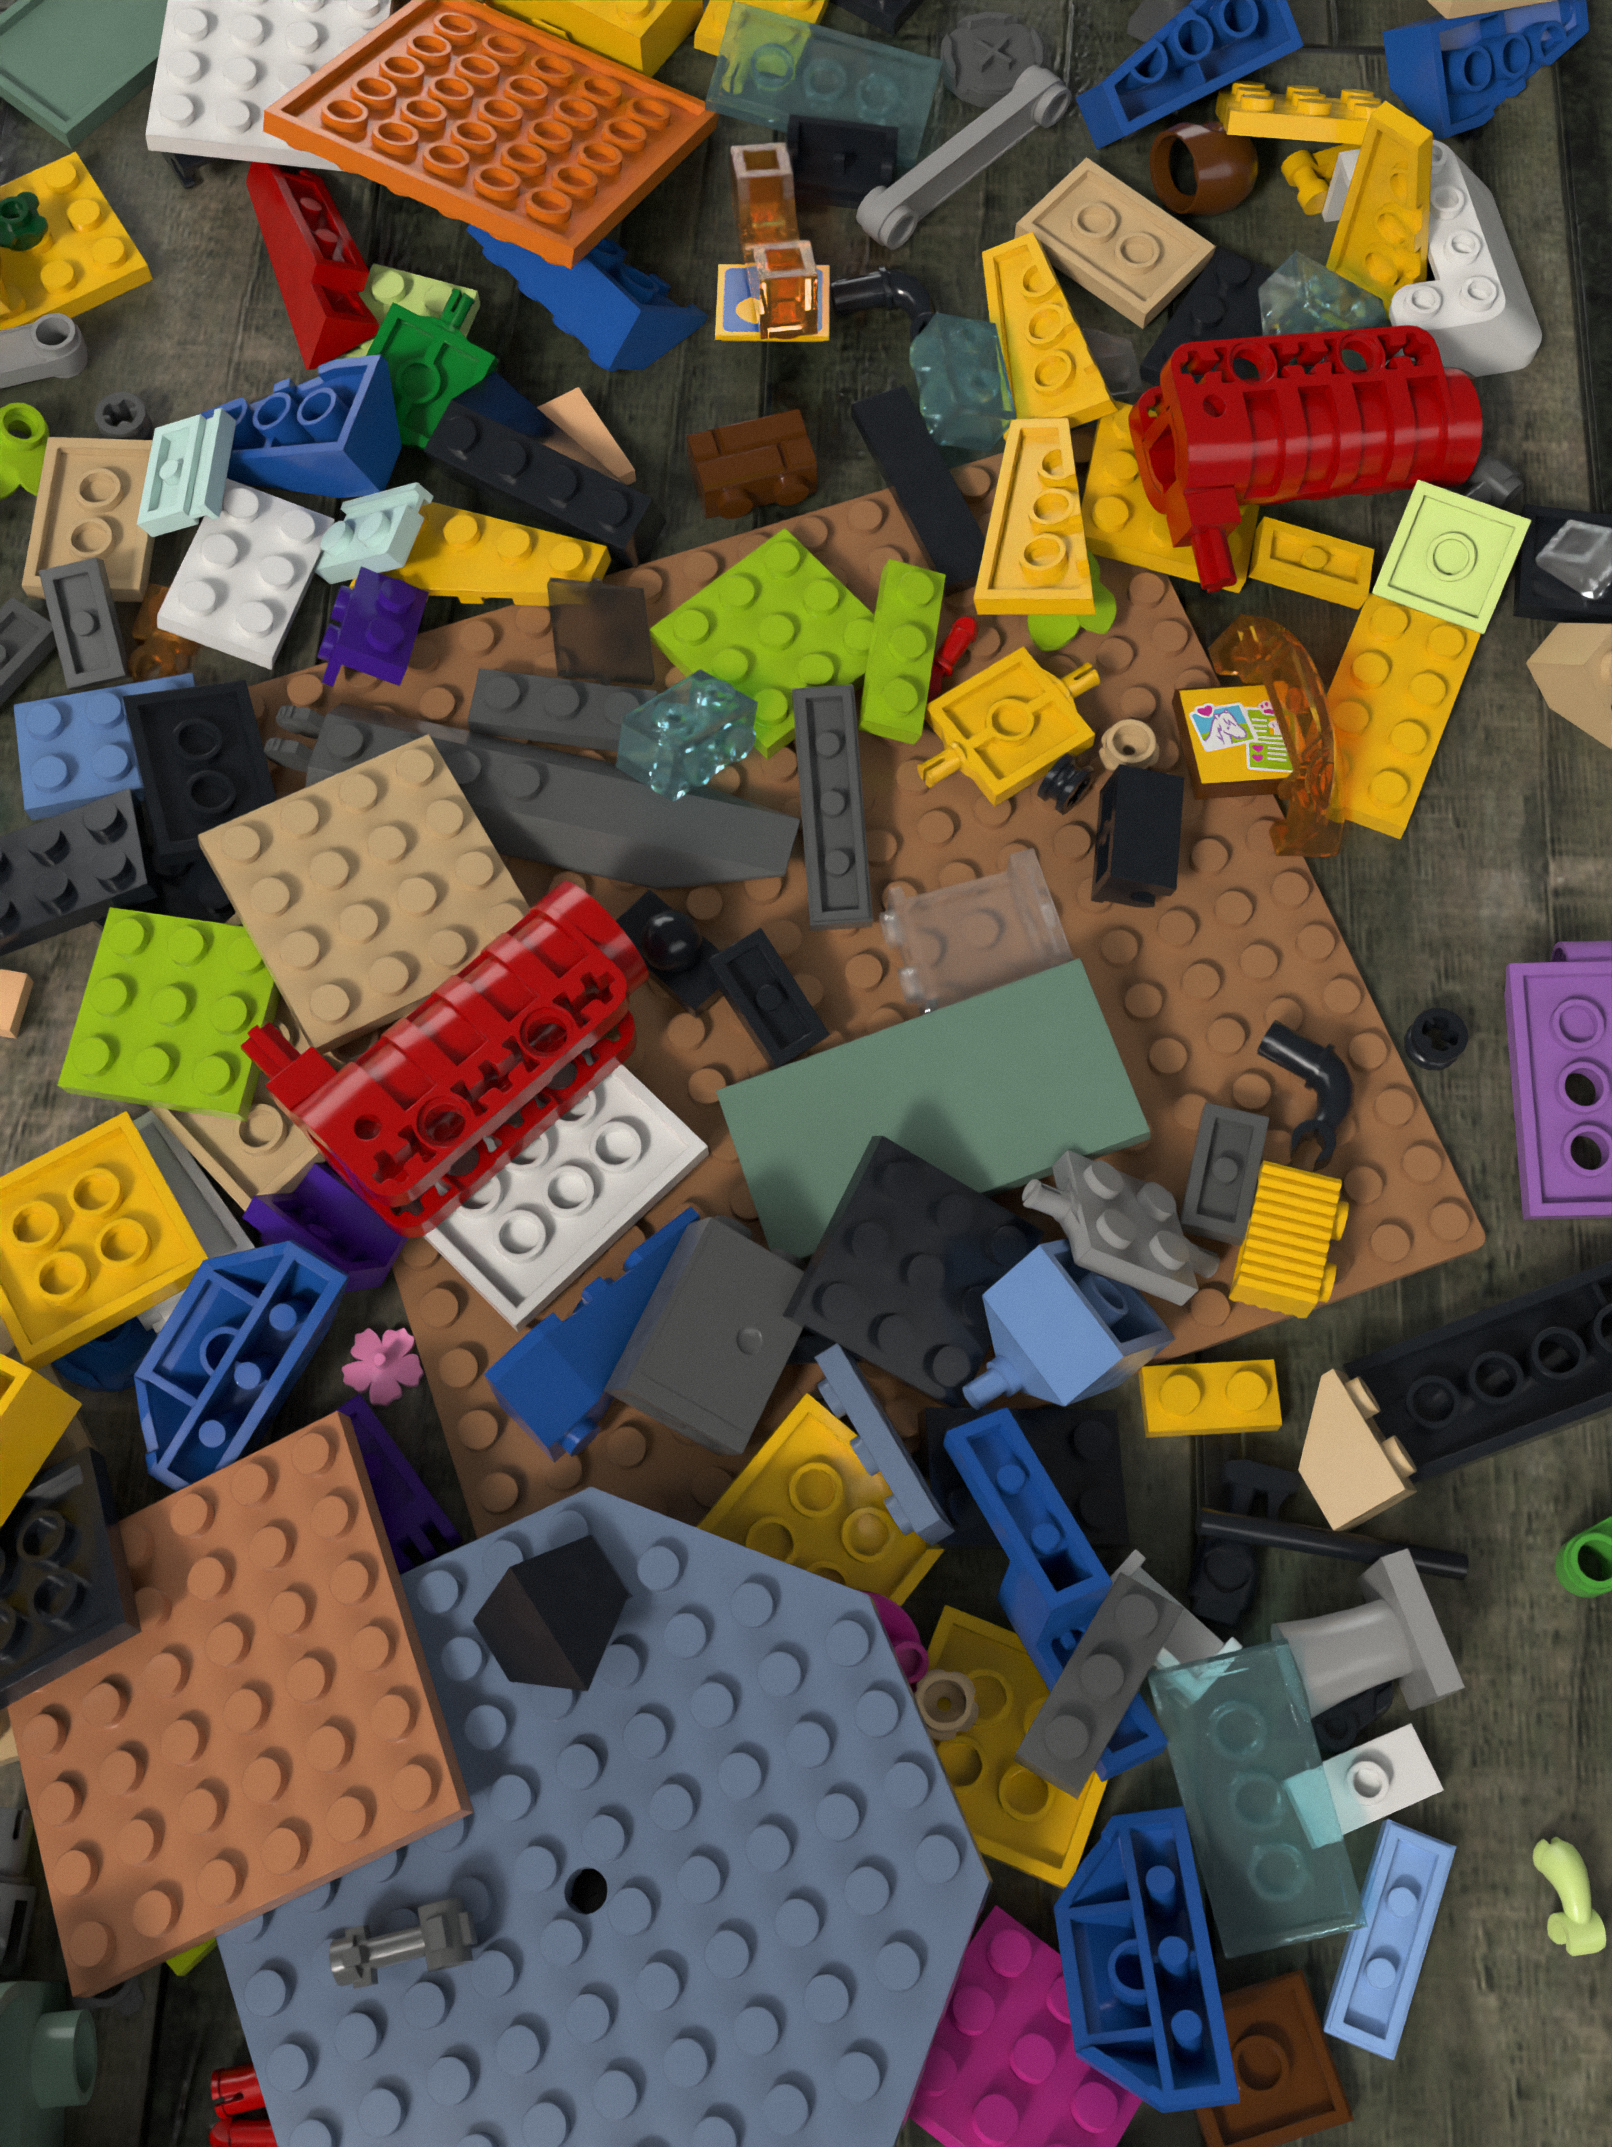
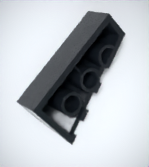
(525, 461)

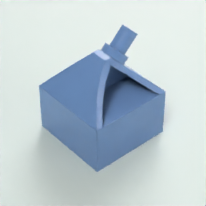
(1063, 1331)

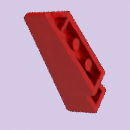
(312, 262)

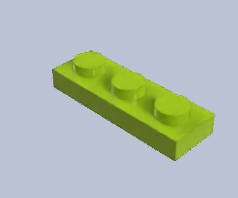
(901, 652)

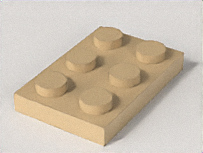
(1116, 242)
(91, 510)

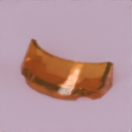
(1317, 786)

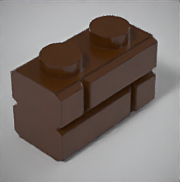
(752, 464)

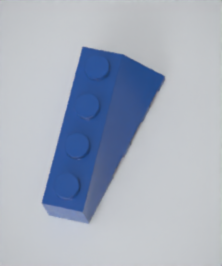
(1186, 60)
(601, 302)

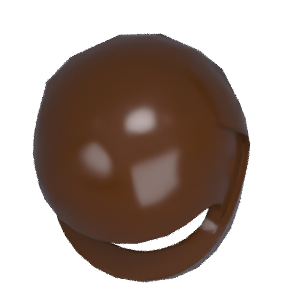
(1222, 167)

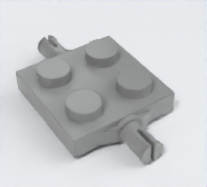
(1122, 1227)

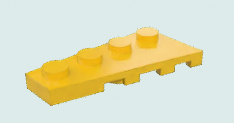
(1387, 207)
(1040, 338)
(1036, 531)

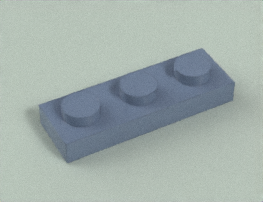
(881, 1447)

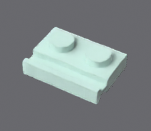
(186, 473)
(374, 533)

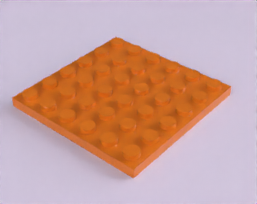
(494, 125)

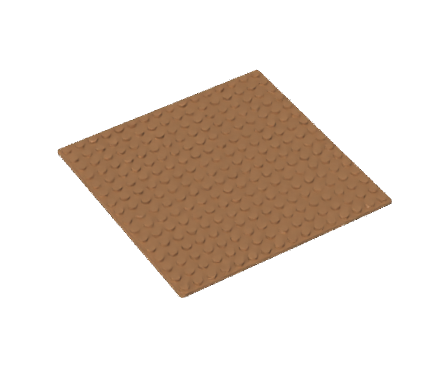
(1176, 982)

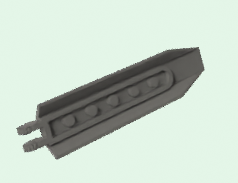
(561, 804)

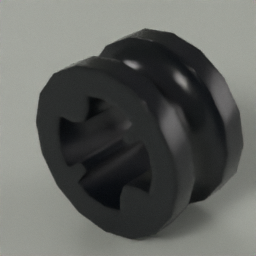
(1066, 783)
(1419, 1046)

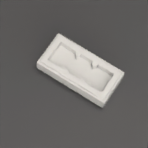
(1380, 1778)

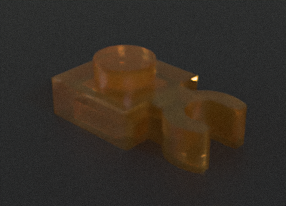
(156, 645)

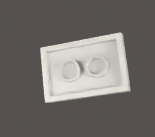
(245, 575)

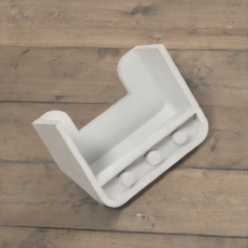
(1478, 296)

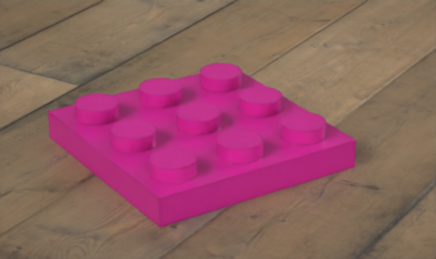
(1007, 2055)

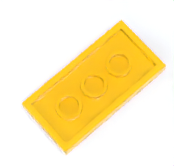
(1394, 706)

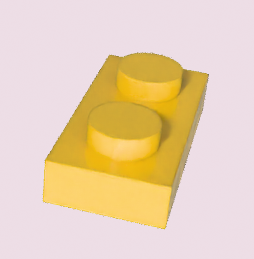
(1311, 563)
(1210, 1398)

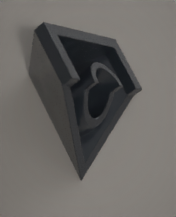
(554, 1615)

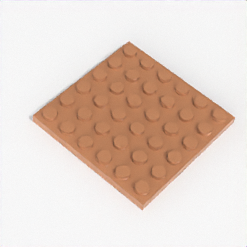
(251, 1728)

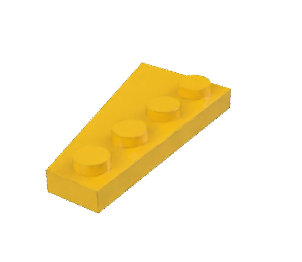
(493, 558)

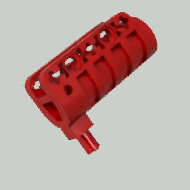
(1297, 431)
(468, 1062)

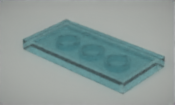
(790, 66)
(1257, 1799)

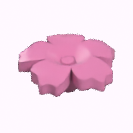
(383, 1365)

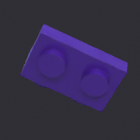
(375, 627)
(331, 1223)

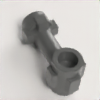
(1494, 482)
(441, 1937)

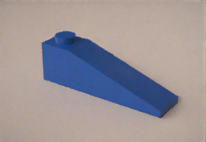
(1468, 65)
(321, 435)
(560, 1368)

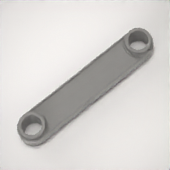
(893, 212)
(41, 350)

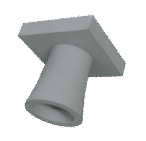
(1374, 1642)

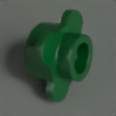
(20, 222)

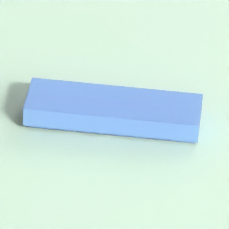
(1386, 1957)

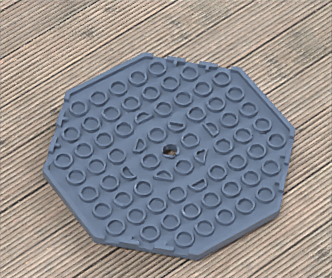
(766, 1852)

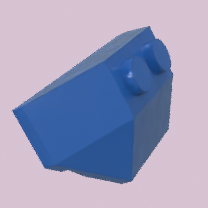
(232, 1357)
(1144, 1966)

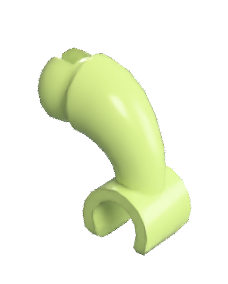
(1579, 1923)

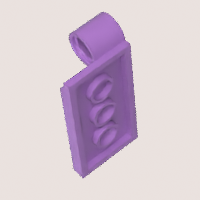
(1554, 1029)

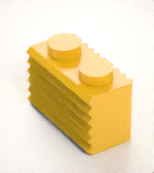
(1288, 1241)

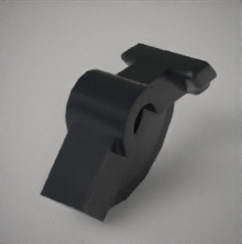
(1338, 1725)

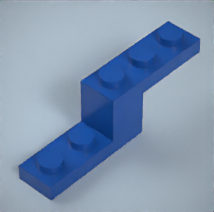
(1052, 1571)

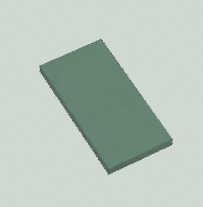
(77, 60)
(971, 1088)

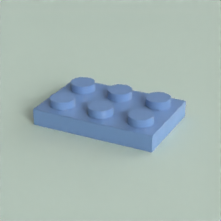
(80, 746)

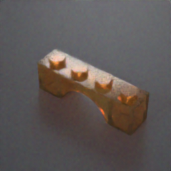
(775, 260)

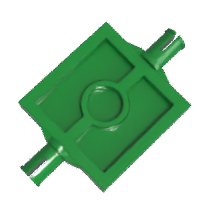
(428, 364)

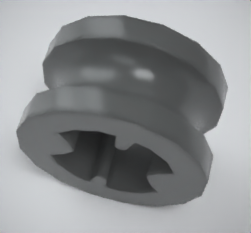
(120, 407)

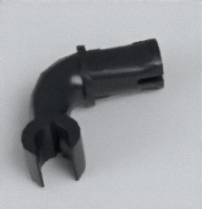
(884, 289)
(1324, 1074)

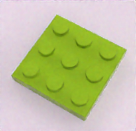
(769, 629)
(170, 1016)

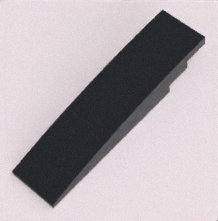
(1497, 1375)

